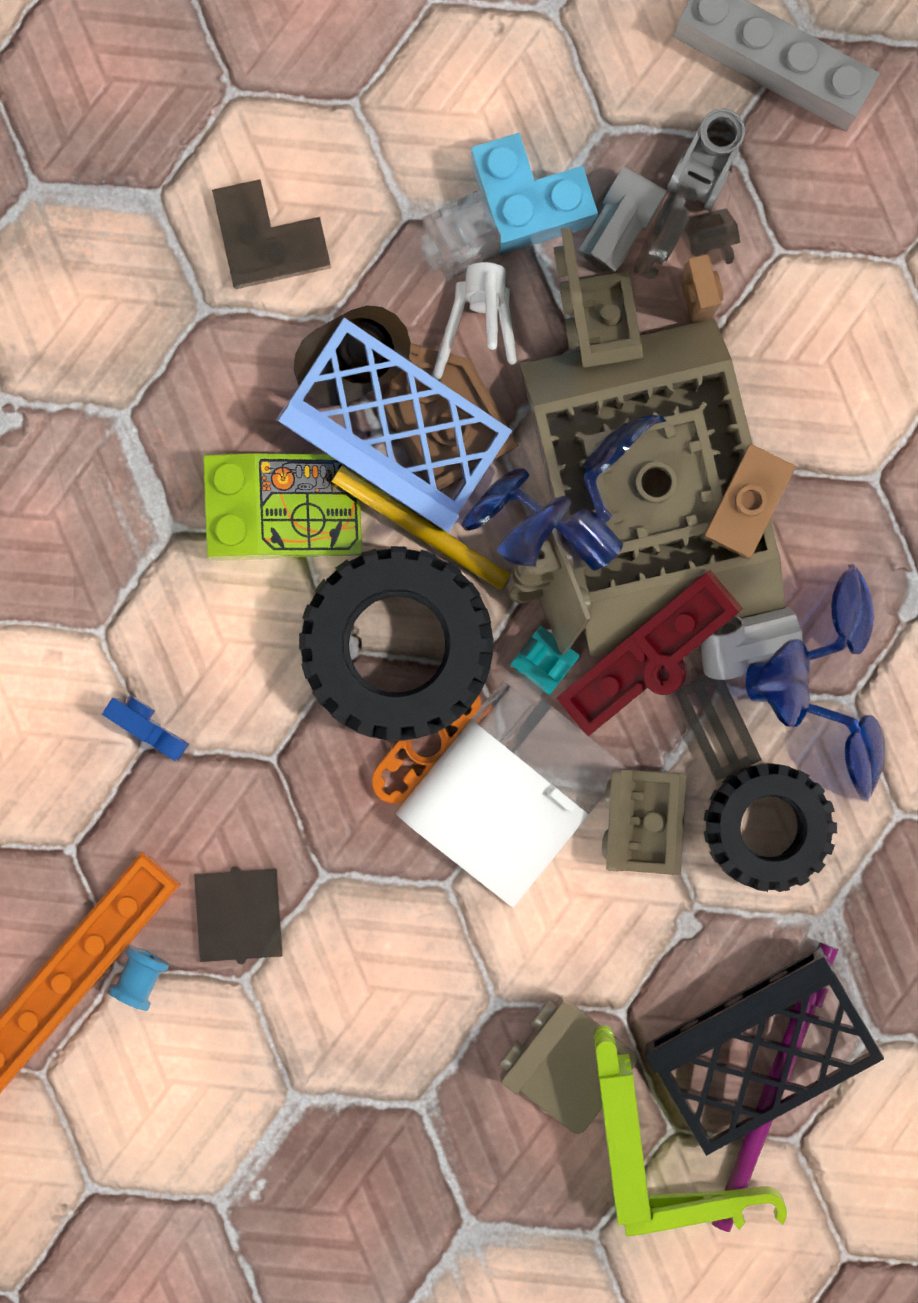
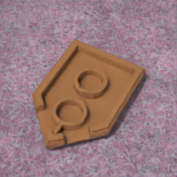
(464, 380)

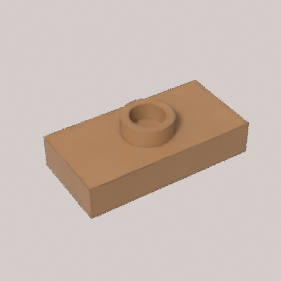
(701, 288)
(749, 501)

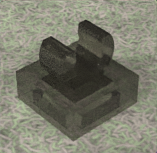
(712, 232)

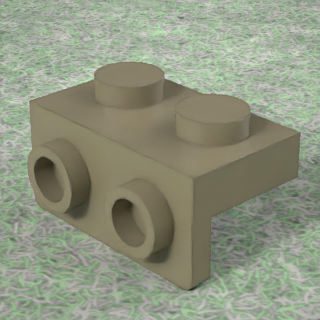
(645, 821)

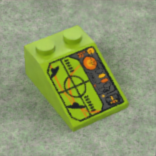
(278, 508)

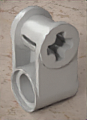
(705, 164)

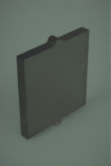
(238, 915)

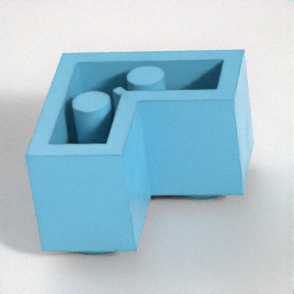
(528, 208)

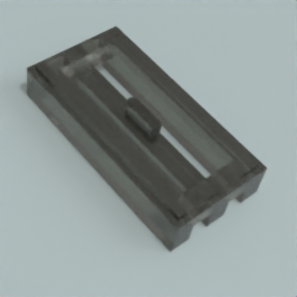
(735, 764)

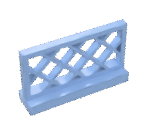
(371, 463)

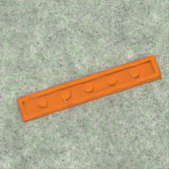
(81, 962)

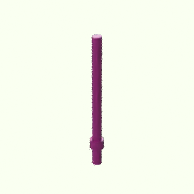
(754, 1141)

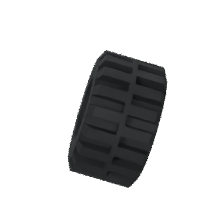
(812, 836)

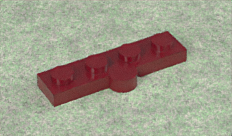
(651, 654)

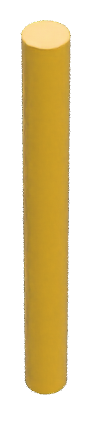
(420, 527)

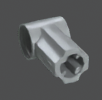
(626, 211)
(747, 641)

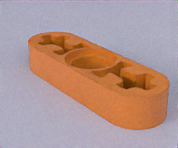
(411, 778)

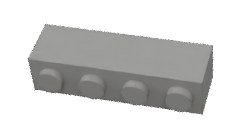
(778, 57)

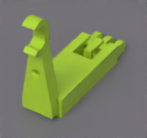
(627, 1162)

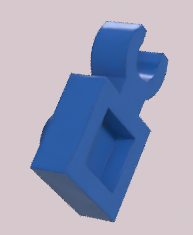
(136, 719)

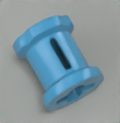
(138, 978)

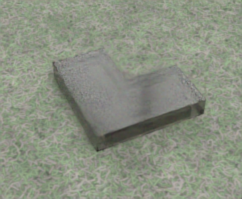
(264, 252)

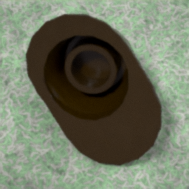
(351, 353)

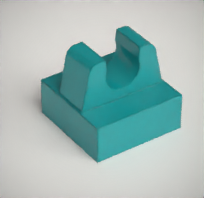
(543, 660)

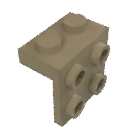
(603, 311)
(559, 1065)

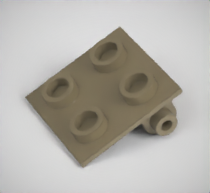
(555, 585)

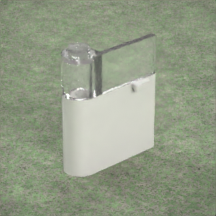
(510, 789)

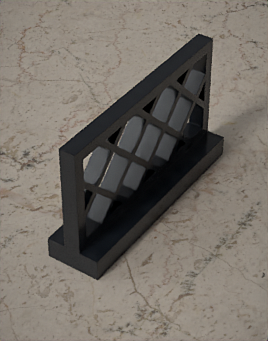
(739, 1014)

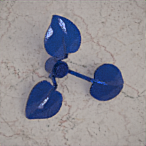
(583, 531)
(785, 681)

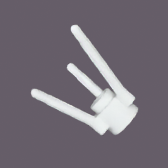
(486, 294)

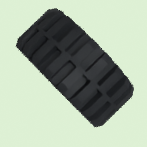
(381, 576)

